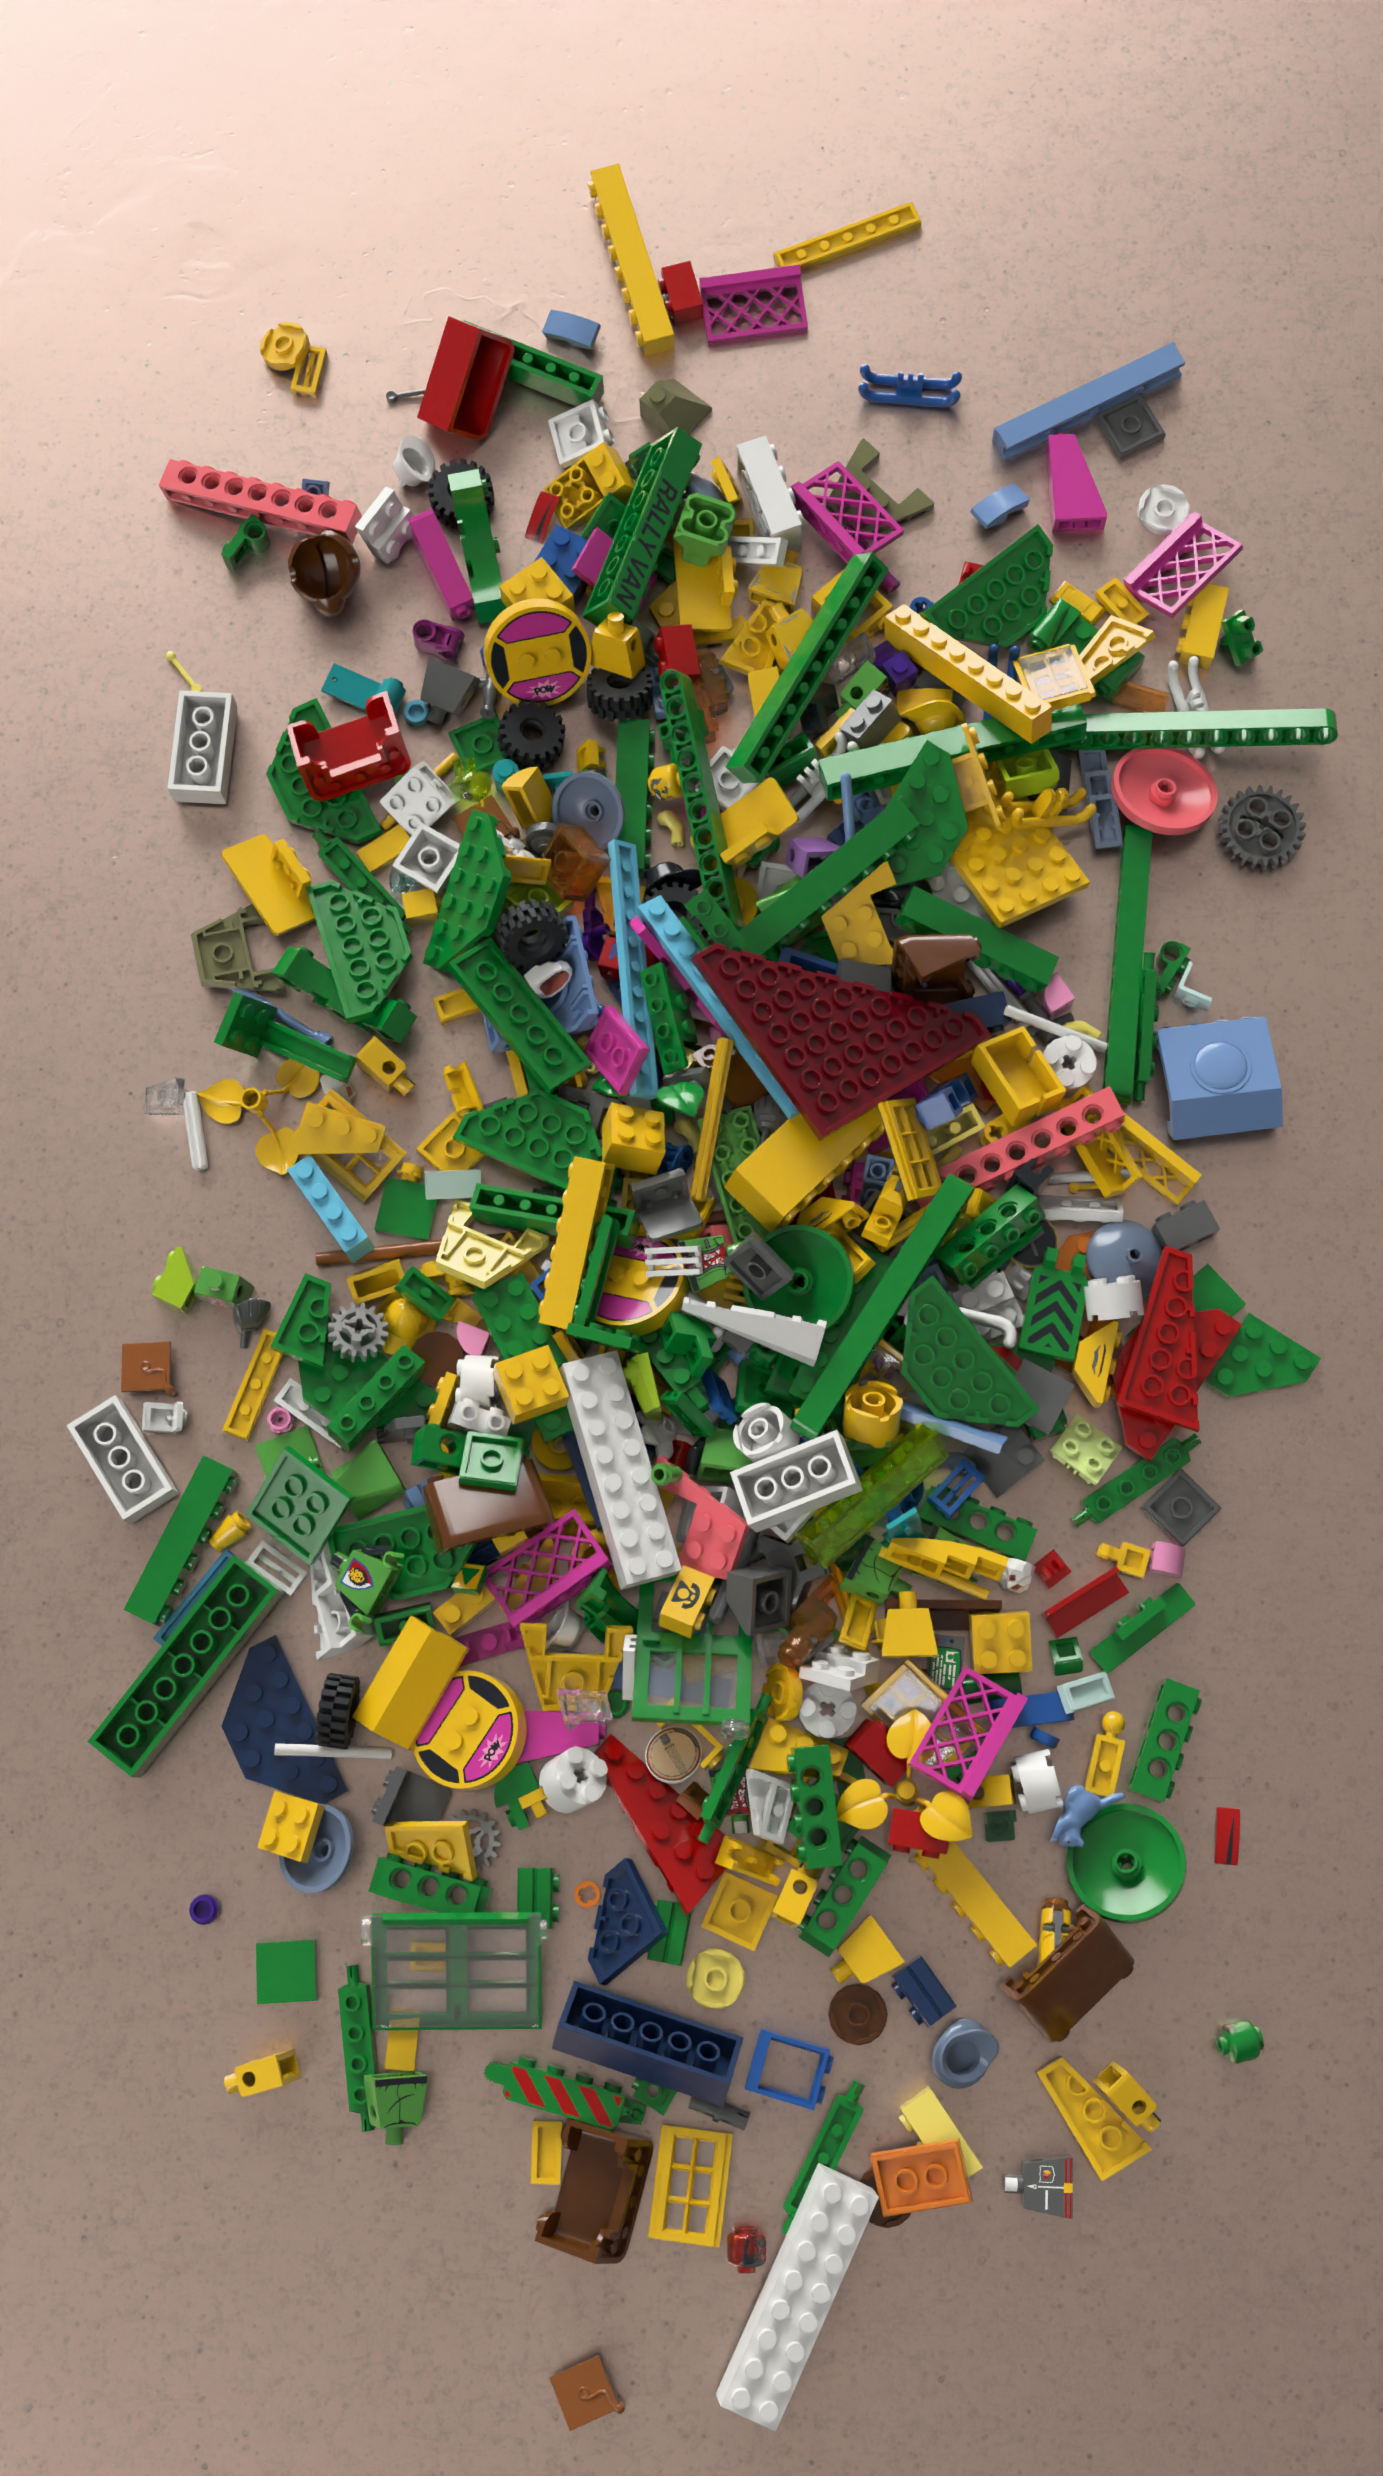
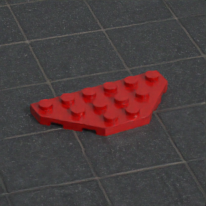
(1213, 1334)

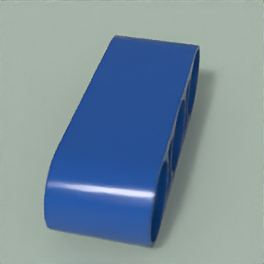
(1037, 1710)

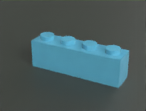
(331, 1209)

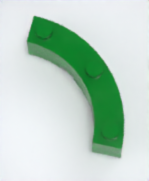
(477, 543)
(303, 972)

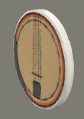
(673, 1754)

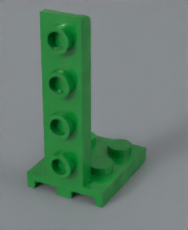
(250, 1026)
(592, 1290)

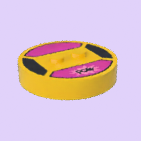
(537, 652)
(638, 1301)
(472, 1733)

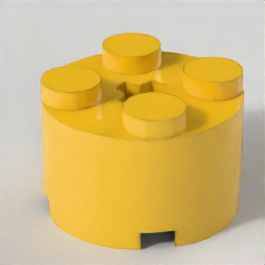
(872, 1413)

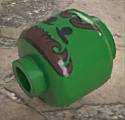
(1240, 2041)

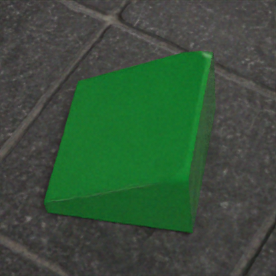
(1066, 1656)

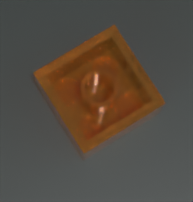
(575, 862)

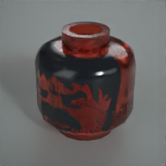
(746, 2248)

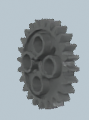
(1271, 807)

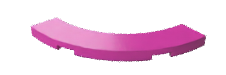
(661, 954)

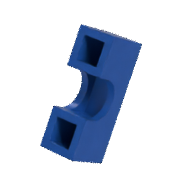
(945, 1101)

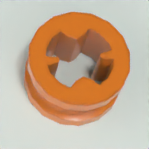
(584, 1885)

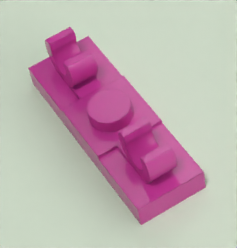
(490, 1642)

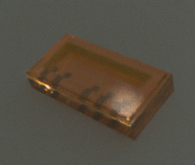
(1141, 698)

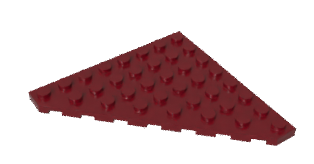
(832, 1040)

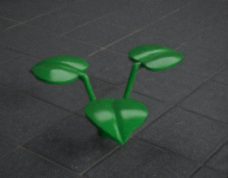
(682, 1097)

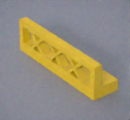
(1158, 1154)
(1102, 1167)

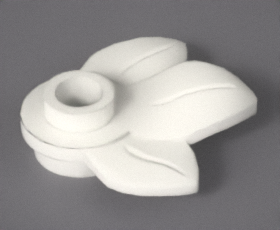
(658, 1433)

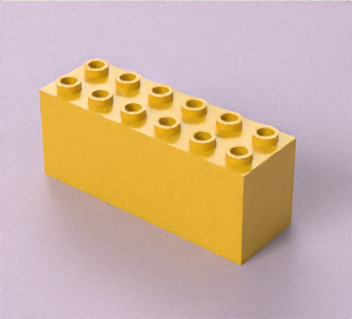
(796, 1167)

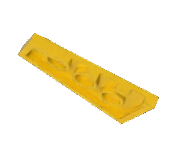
(1097, 2128)

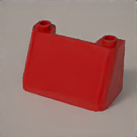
(352, 752)

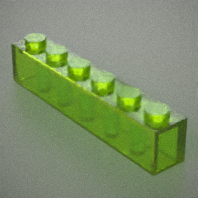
(883, 1488)

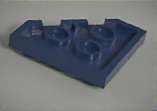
(624, 1923)

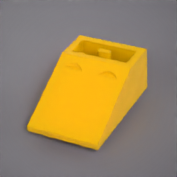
(587, 482)

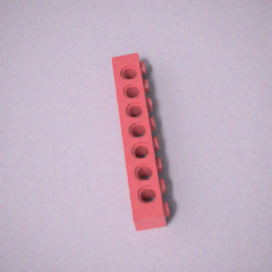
(196, 486)
(1101, 1102)

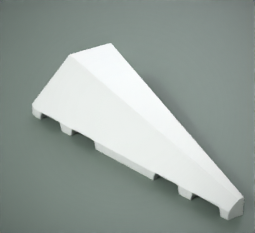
(777, 1332)
(332, 1615)

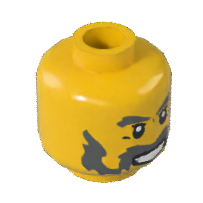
(665, 782)

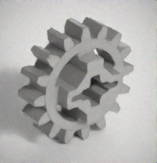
(353, 1319)
(484, 1829)

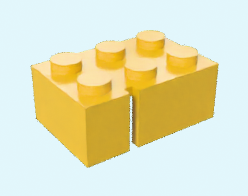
(1012, 1083)

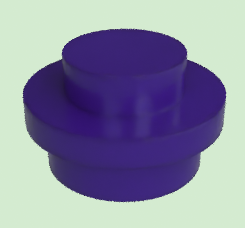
(204, 1909)

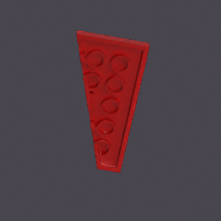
(1164, 1356)
(663, 1825)

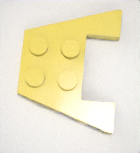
(479, 1257)

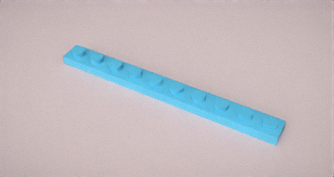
(681, 948)
(632, 958)

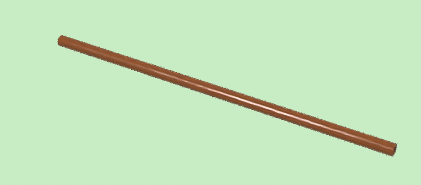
(433, 1246)

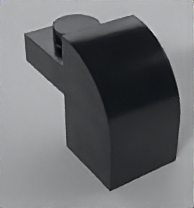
(822, 705)

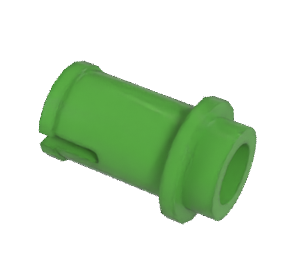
(663, 1474)

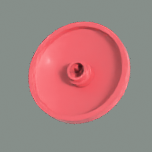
(1164, 790)

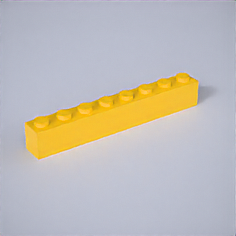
(632, 260)
(968, 674)

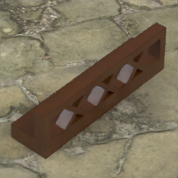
(950, 1614)

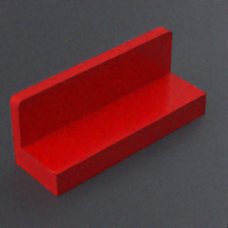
(1085, 1603)

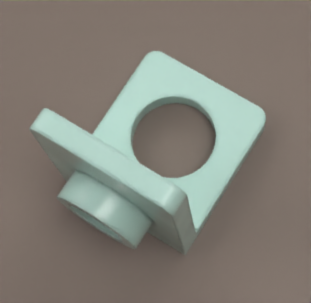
(1190, 997)

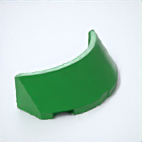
(605, 1606)

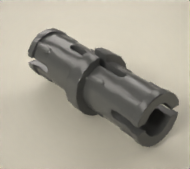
(727, 2114)

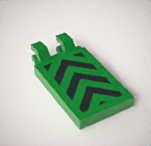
(1054, 1308)

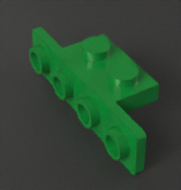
(669, 1018)
(1141, 1628)

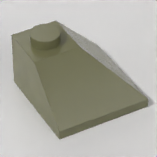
(672, 406)

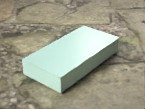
(451, 1184)
(1085, 1692)

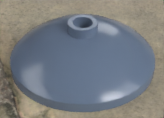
(576, 803)
(1110, 1253)
(323, 1869)

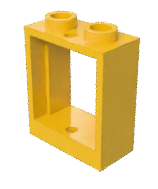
(872, 624)

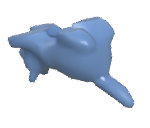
(1079, 1808)

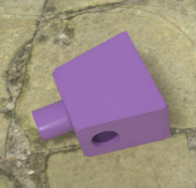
(807, 853)

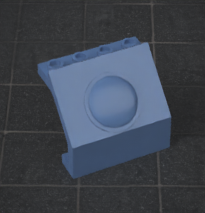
(575, 1003)
(1220, 1077)

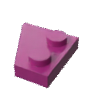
(854, 1180)

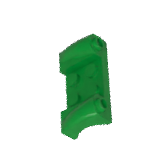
(1065, 626)

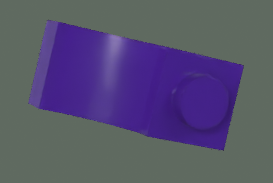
(896, 666)

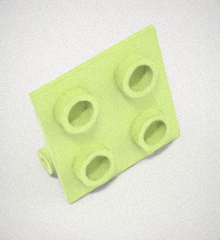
(1085, 1450)

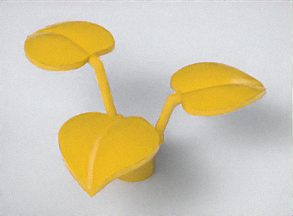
(226, 1098)
(865, 1806)

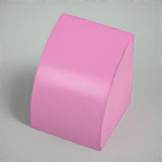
(1056, 997)
(472, 1339)
(1166, 1559)

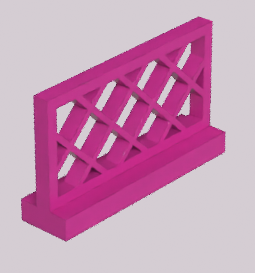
(747, 283)
(826, 522)
(1167, 556)
(564, 1586)
(993, 1739)

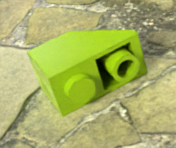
(177, 1282)

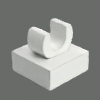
(1020, 1281)

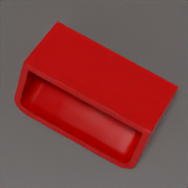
(466, 380)

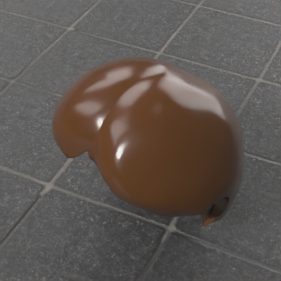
(324, 571)

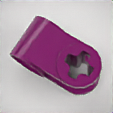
(442, 642)

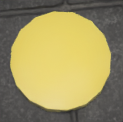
(715, 1978)

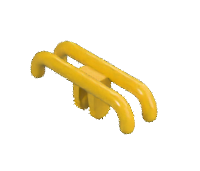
(1047, 809)

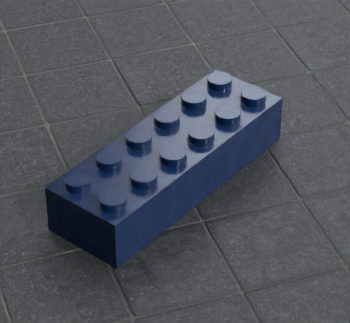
(647, 2043)

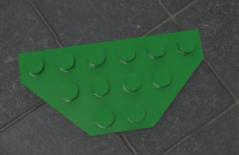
(1001, 597)
(935, 801)
(341, 817)
(473, 893)
(362, 946)
(533, 1135)
(956, 1366)
(341, 1380)
(411, 1535)

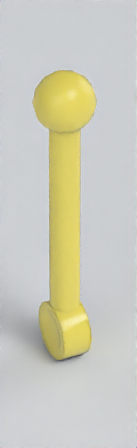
(171, 656)

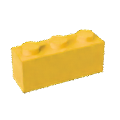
(1202, 625)

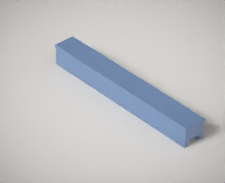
(1087, 400)

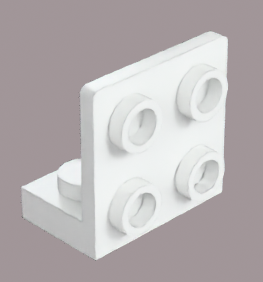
(419, 798)

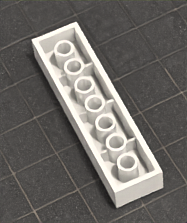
(619, 1470)
(796, 2297)

